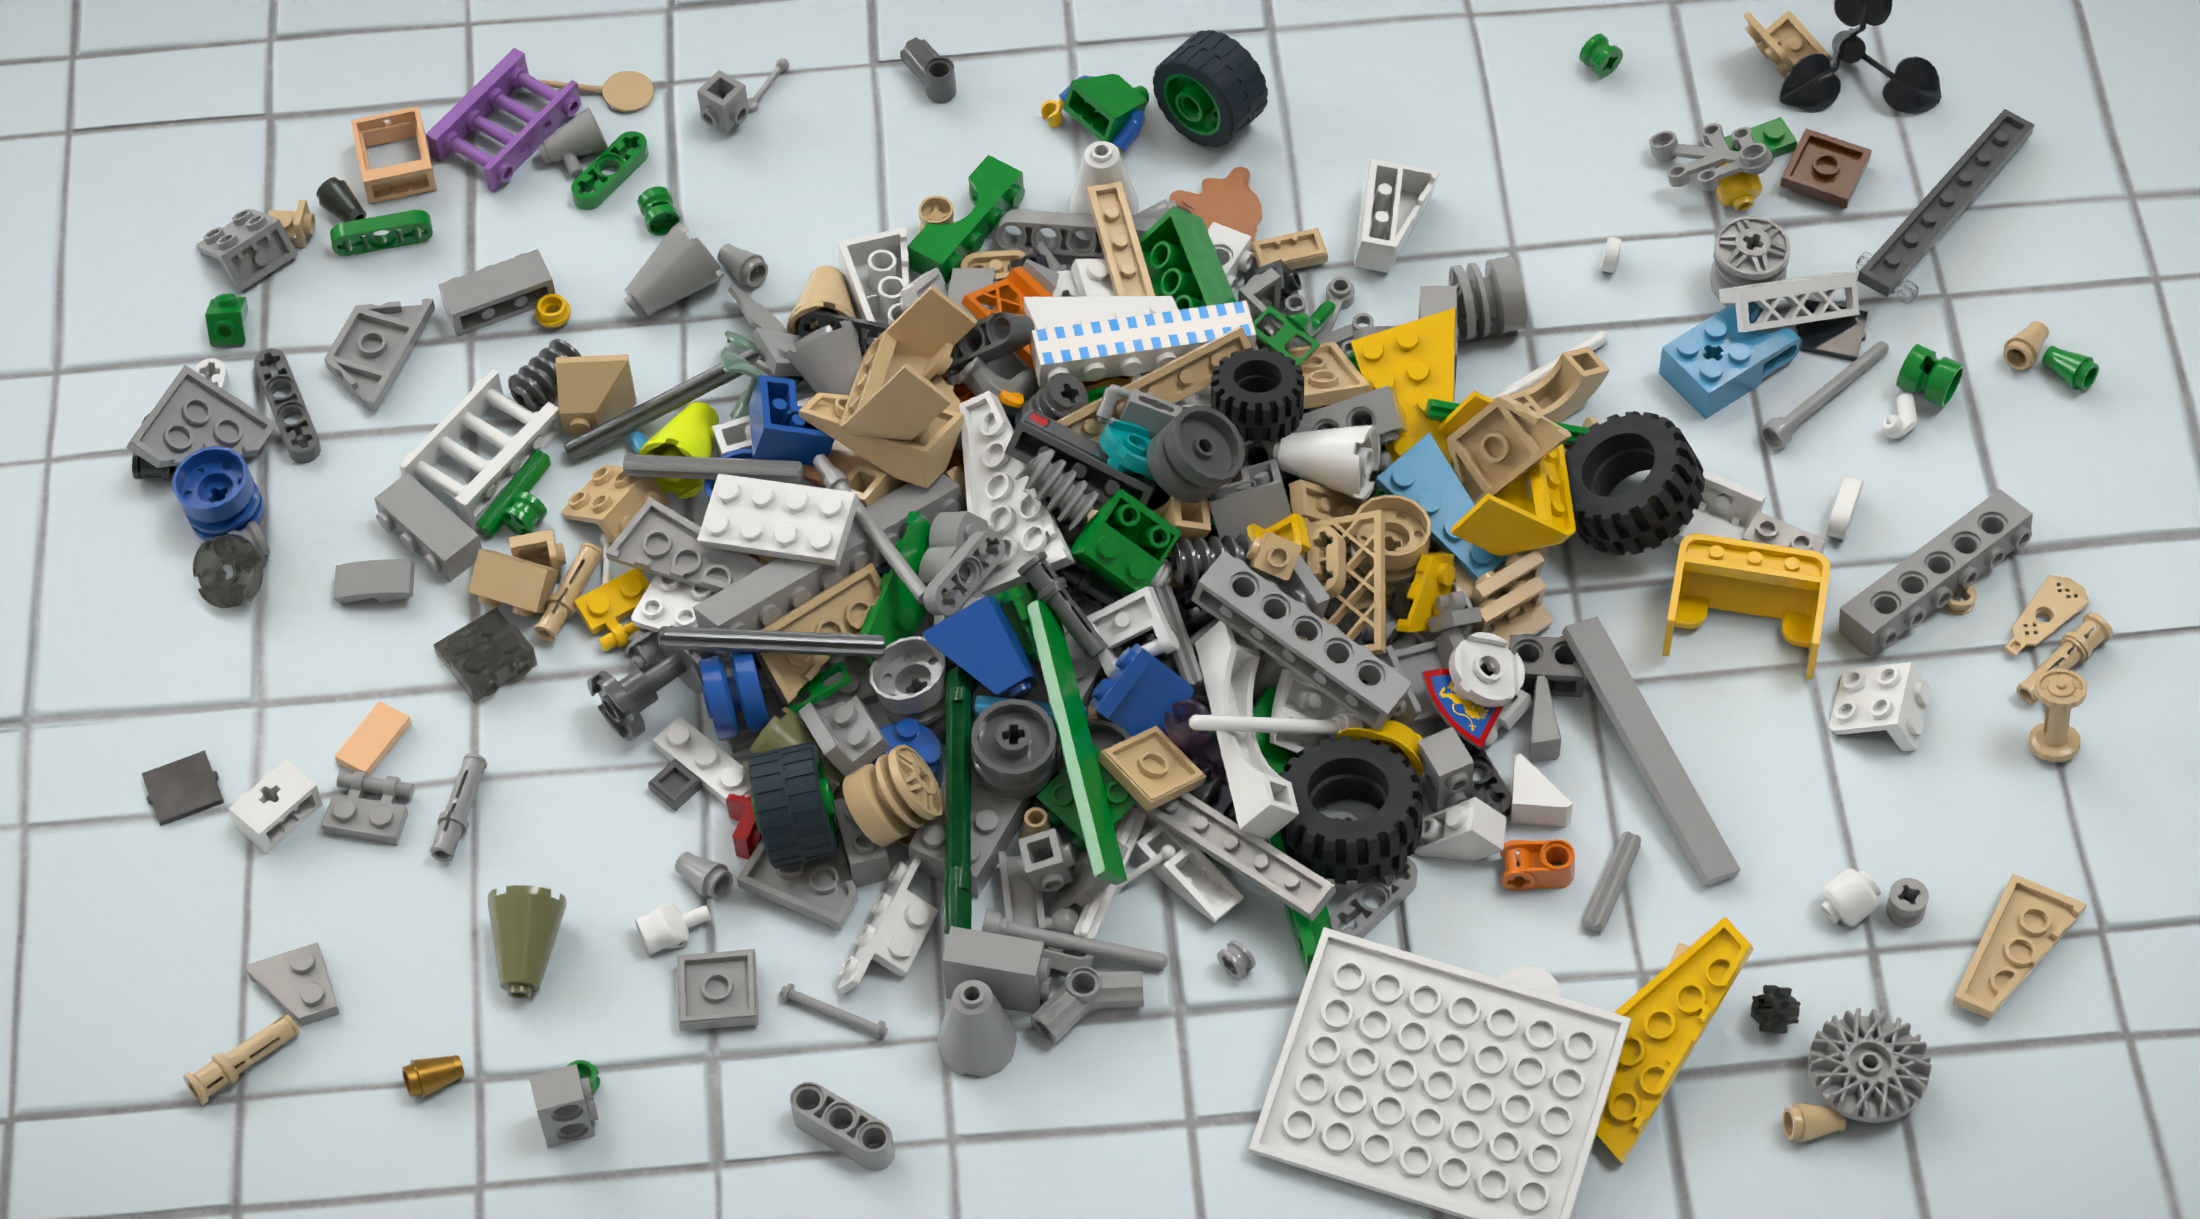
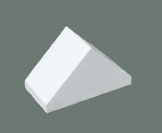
(1536, 798)

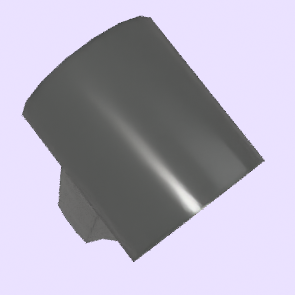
(931, 69)

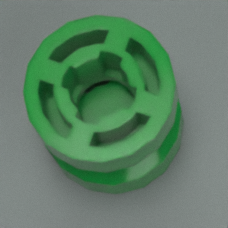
(658, 210)

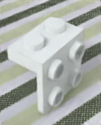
(1724, 509)
(668, 604)
(1882, 699)

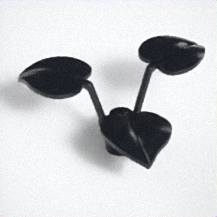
(1815, 87)

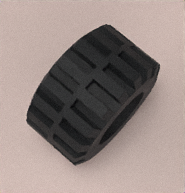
(1259, 393)

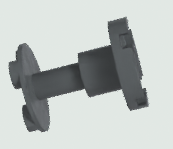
(631, 695)

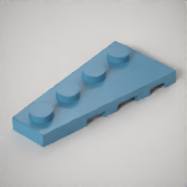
(1431, 482)

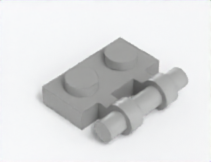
(367, 818)

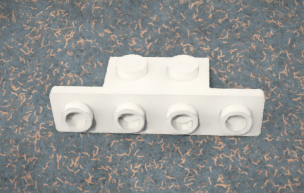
(895, 930)

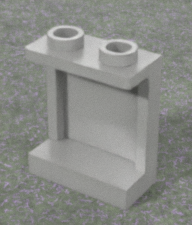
(1412, 662)

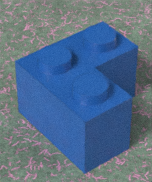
(778, 429)

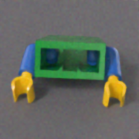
(1103, 106)

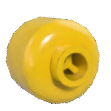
(1739, 190)

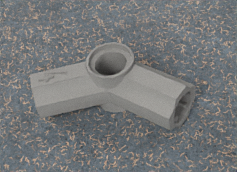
(1068, 1006)

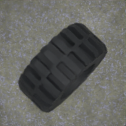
(1653, 507)
(1353, 772)

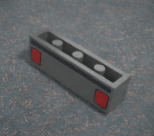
(1039, 433)

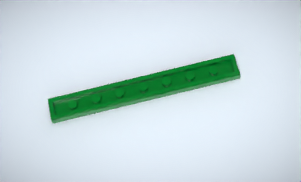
(1076, 744)

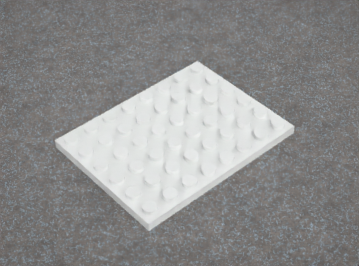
(1439, 1084)

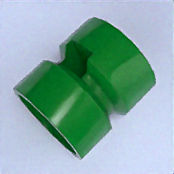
(1930, 375)

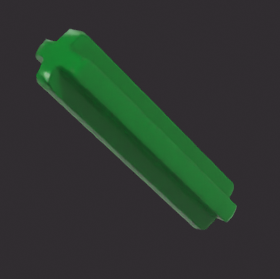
(522, 481)

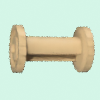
(2060, 693)

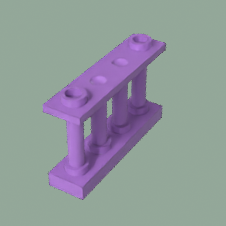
(492, 94)

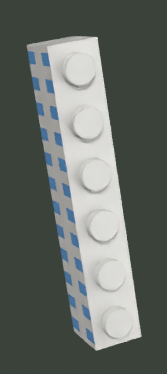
(1132, 343)

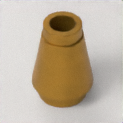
(431, 1074)

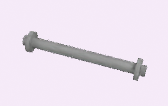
(878, 1029)

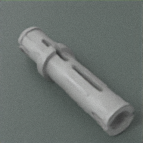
(454, 819)

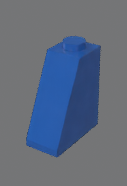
(985, 647)

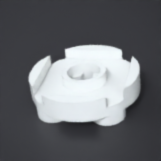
(1473, 683)

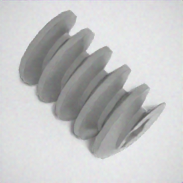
(1058, 487)

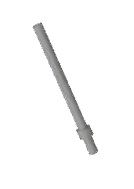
(837, 480)

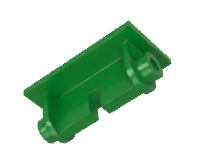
(1015, 606)

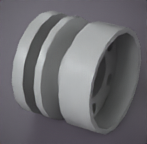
(1749, 253)
(1493, 297)
(912, 682)

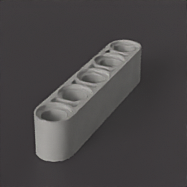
(1063, 225)

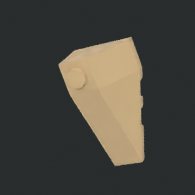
(909, 460)

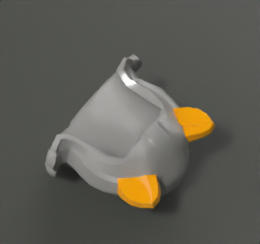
(1005, 377)

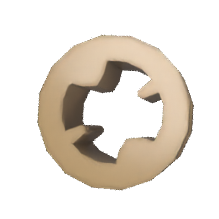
(1962, 607)

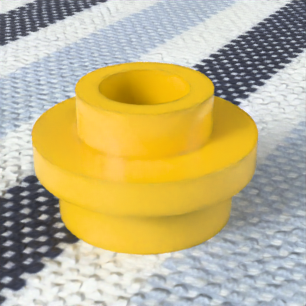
(549, 304)

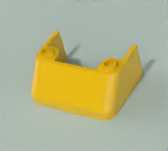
(1528, 512)
(1751, 581)

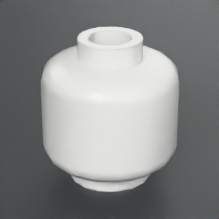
(1850, 896)

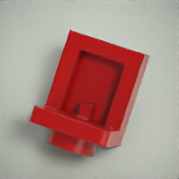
(746, 835)

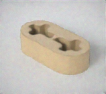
(1332, 561)

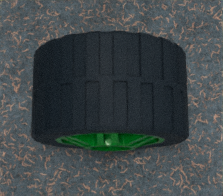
(1210, 88)
(793, 805)

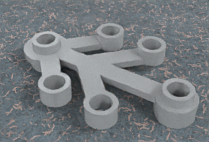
(1752, 158)
(1342, 300)

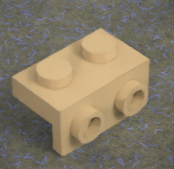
(1516, 611)

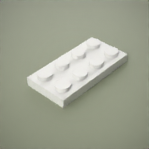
(778, 519)

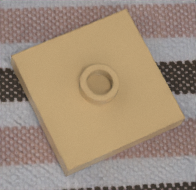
(1151, 768)

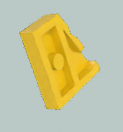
(1432, 579)

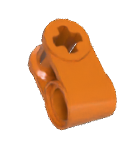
(1536, 866)

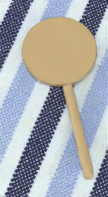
(622, 91)

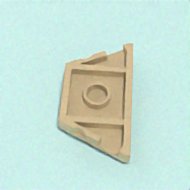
(1501, 446)

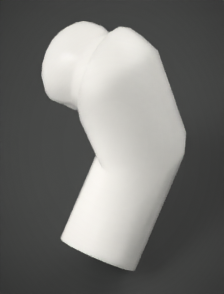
(1904, 421)

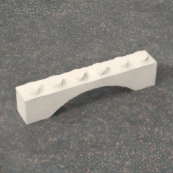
(1259, 795)

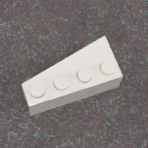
(875, 274)

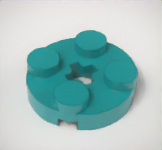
(1126, 447)

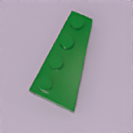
(897, 609)

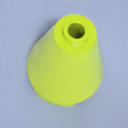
(688, 436)

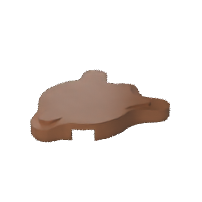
(1224, 202)

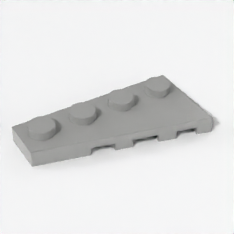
(668, 546)

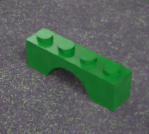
(994, 191)

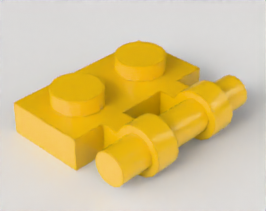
(610, 604)

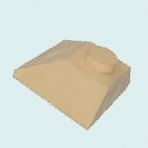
(593, 390)

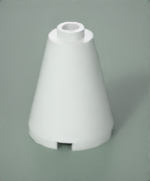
(1101, 166)
(1333, 458)

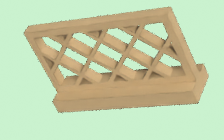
(1376, 575)

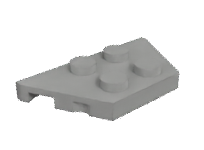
(376, 346)

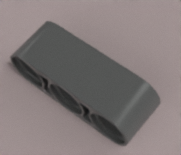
(992, 339)

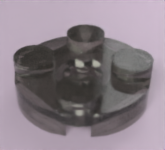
(246, 566)

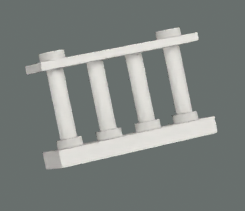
(494, 474)

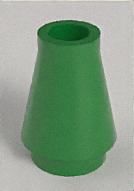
(2073, 368)

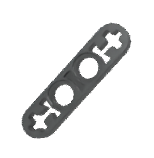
(287, 405)

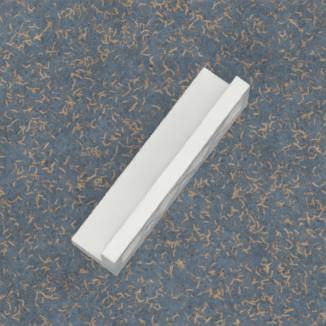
(1788, 288)

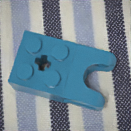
(1719, 364)

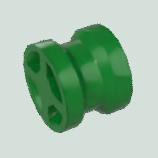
(1601, 55)
(524, 513)

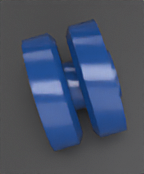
(729, 695)

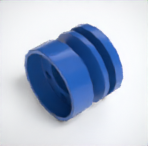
(217, 492)

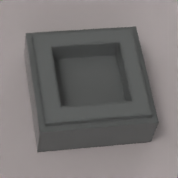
(675, 785)

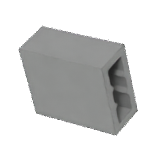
(1007, 964)

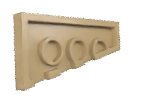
(834, 610)

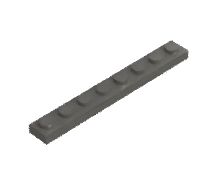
(1945, 203)

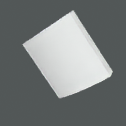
(1301, 700)

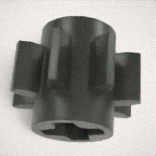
(1775, 1009)

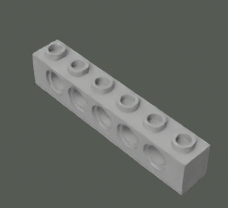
(1378, 403)
(1934, 572)
(1306, 658)

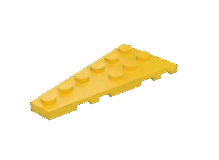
(1419, 366)
(1664, 1029)

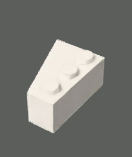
(1389, 210)

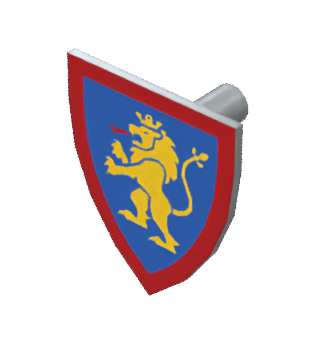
(1466, 717)

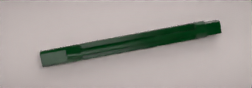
(958, 801)

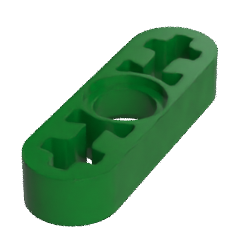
(607, 184)
(348, 239)

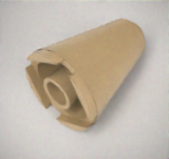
(825, 292)

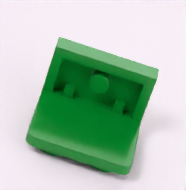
(1062, 809)

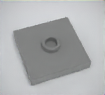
(717, 990)

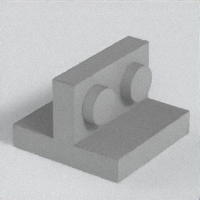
(847, 736)

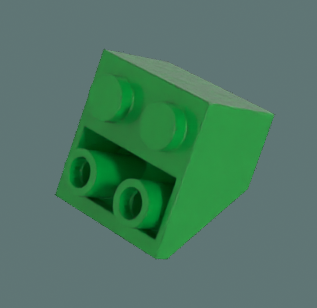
(1125, 543)

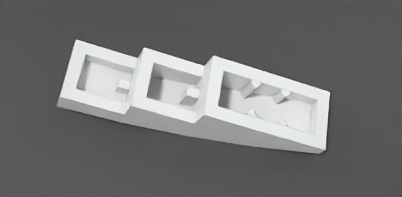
(1187, 872)

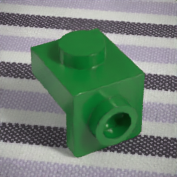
(226, 320)

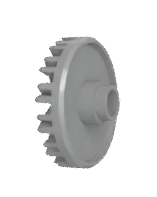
(1869, 1067)

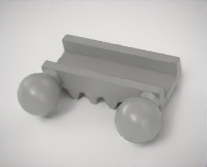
(1025, 905)

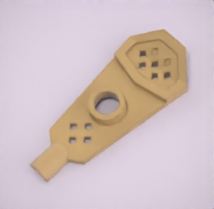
(2056, 598)

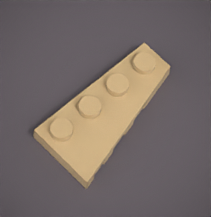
(2016, 940)

